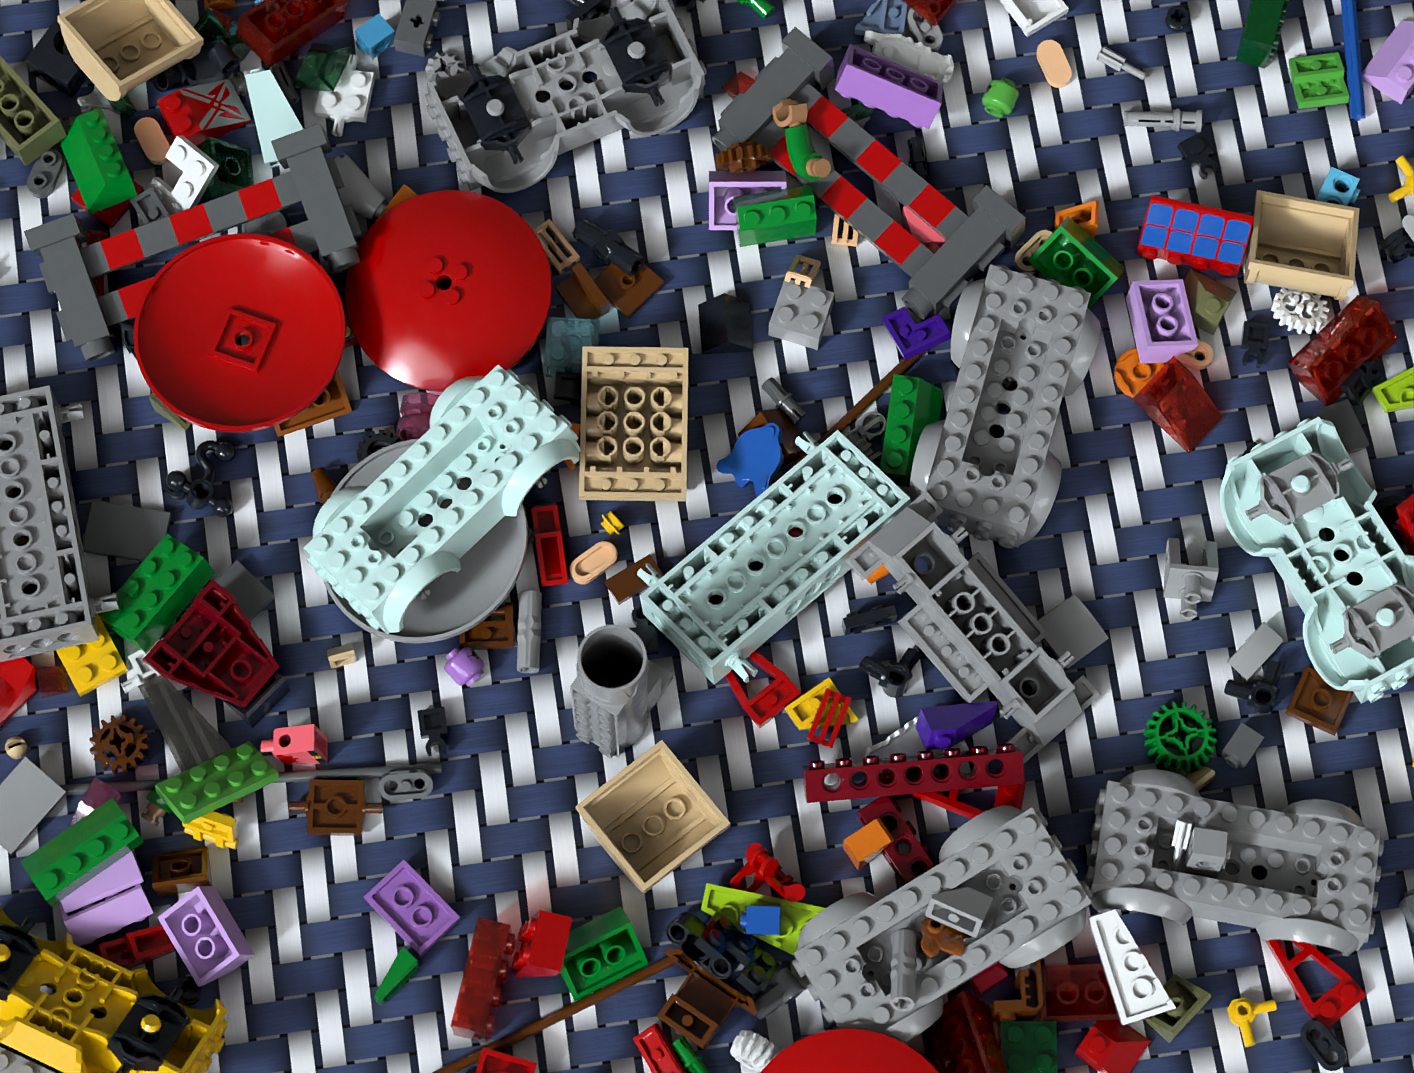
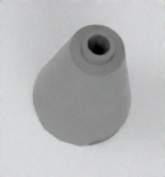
(359, 190)

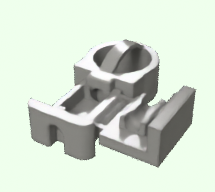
(864, 442)

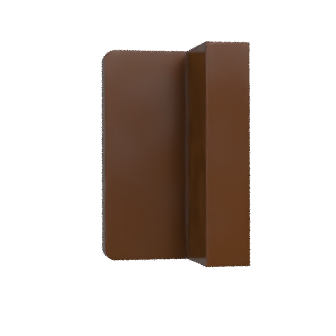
(583, 295)

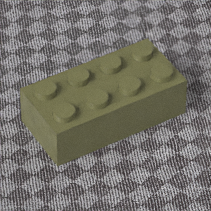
(25, 120)

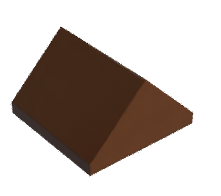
(789, 432)
(181, 871)

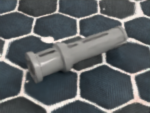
(1175, 120)

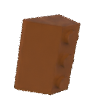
(328, 405)

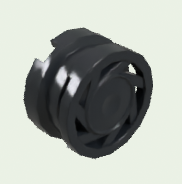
(1397, 246)

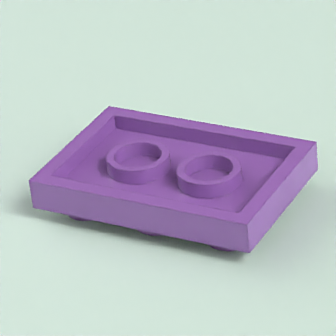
(412, 908)

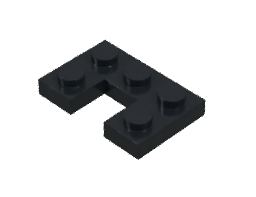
(722, 935)

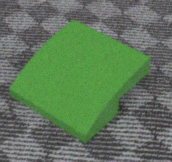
(1318, 80)

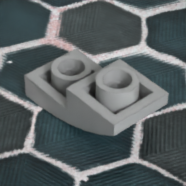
(1255, 650)

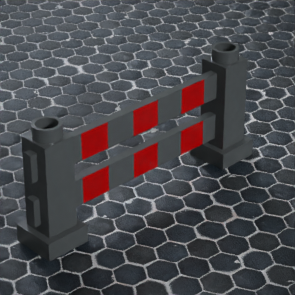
(970, 241)
(71, 268)

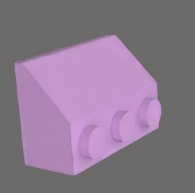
(1393, 64)
(725, 186)
(1160, 319)
(113, 879)
(107, 915)
(205, 935)

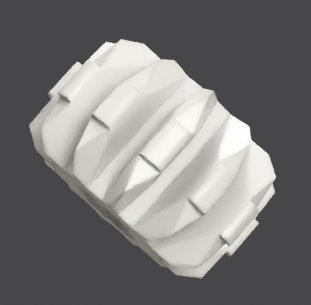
(753, 1050)

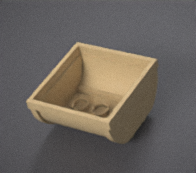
(127, 41)
(1302, 245)
(652, 817)

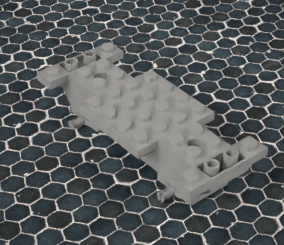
(974, 625)

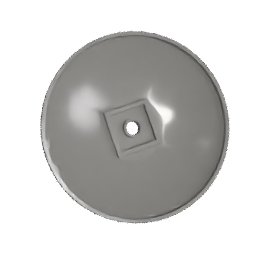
(455, 599)

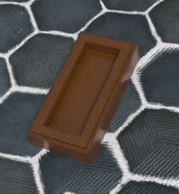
(627, 583)

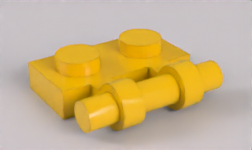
(214, 828)

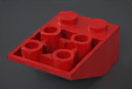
(542, 945)

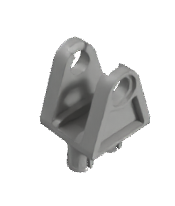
(1188, 581)

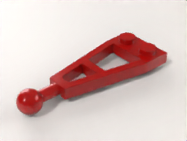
(771, 699)
(1005, 795)
(1336, 1000)

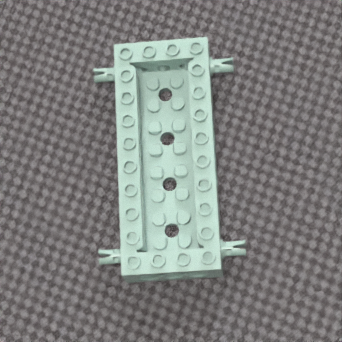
(793, 569)

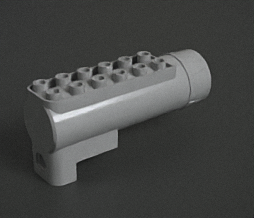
(614, 689)

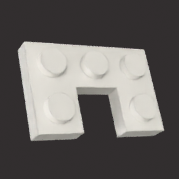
(197, 173)

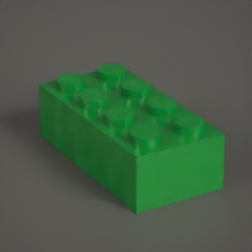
(158, 593)

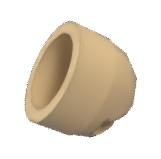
(18, 751)

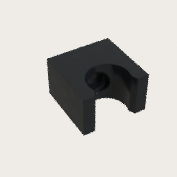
(53, 67)

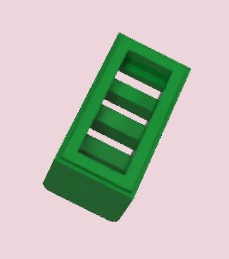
(400, 971)

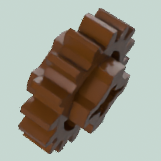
(743, 157)
(108, 745)

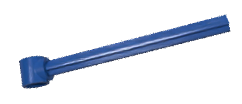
(1353, 59)

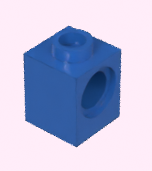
(761, 920)

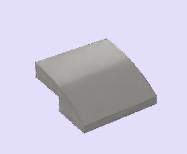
(1071, 629)

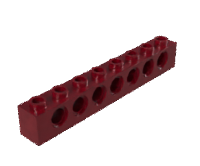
(1009, 773)
(920, 855)

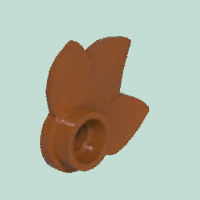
(941, 938)

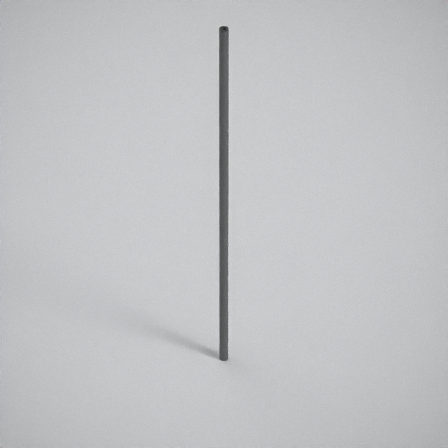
(284, 777)

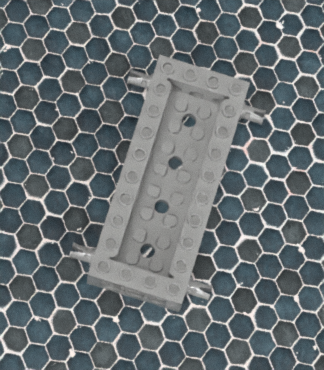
(45, 511)

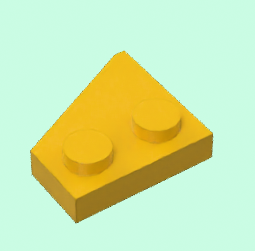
(805, 707)

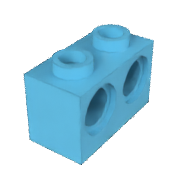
(1338, 178)

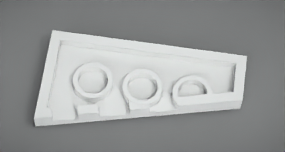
(1130, 977)

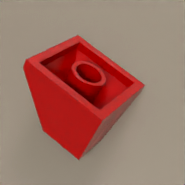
(1112, 1047)

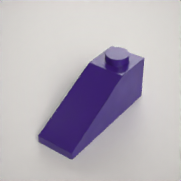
(951, 724)

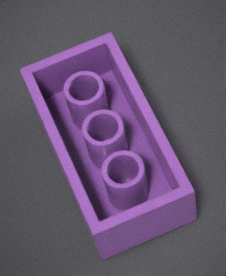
(889, 87)

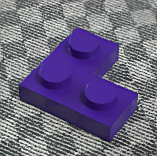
(913, 338)

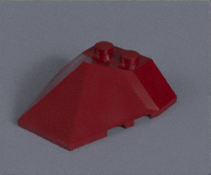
(215, 650)

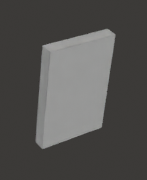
(25, 802)

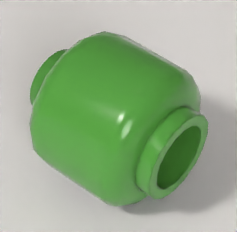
(1000, 97)

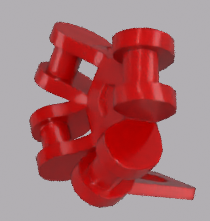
(769, 870)

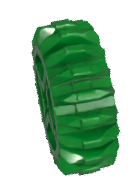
(1177, 716)

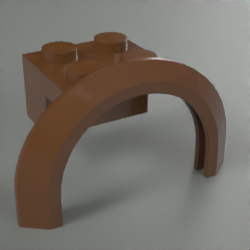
(701, 1003)

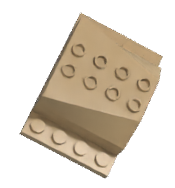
(634, 424)

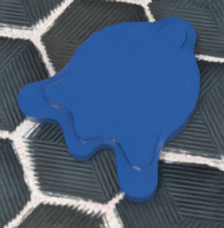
(755, 457)

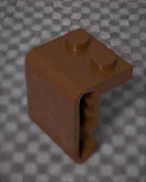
(1027, 998)

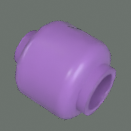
(464, 665)

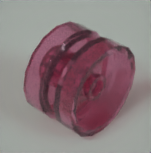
(416, 413)

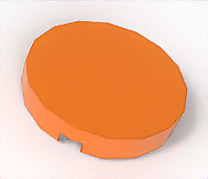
(1131, 375)

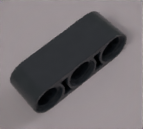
(685, 941)

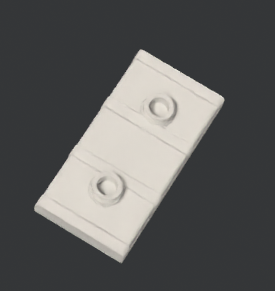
(1034, 14)

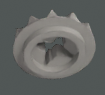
(450, 60)

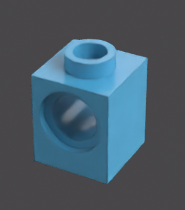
(374, 36)

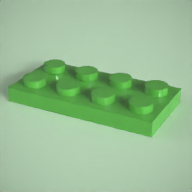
(216, 782)

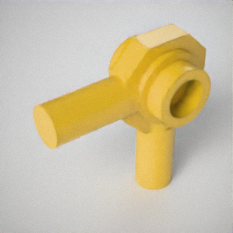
(1408, 187)
(1242, 1013)

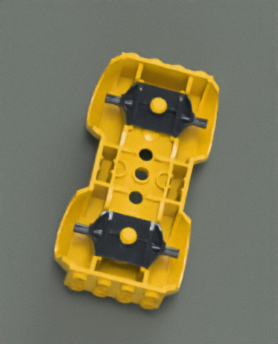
(141, 1024)

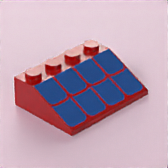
(1194, 235)

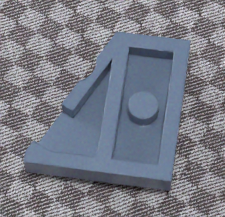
(884, 18)

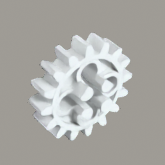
(1300, 310)

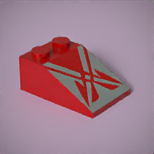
(203, 111)

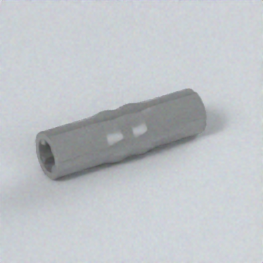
(529, 631)
(903, 970)

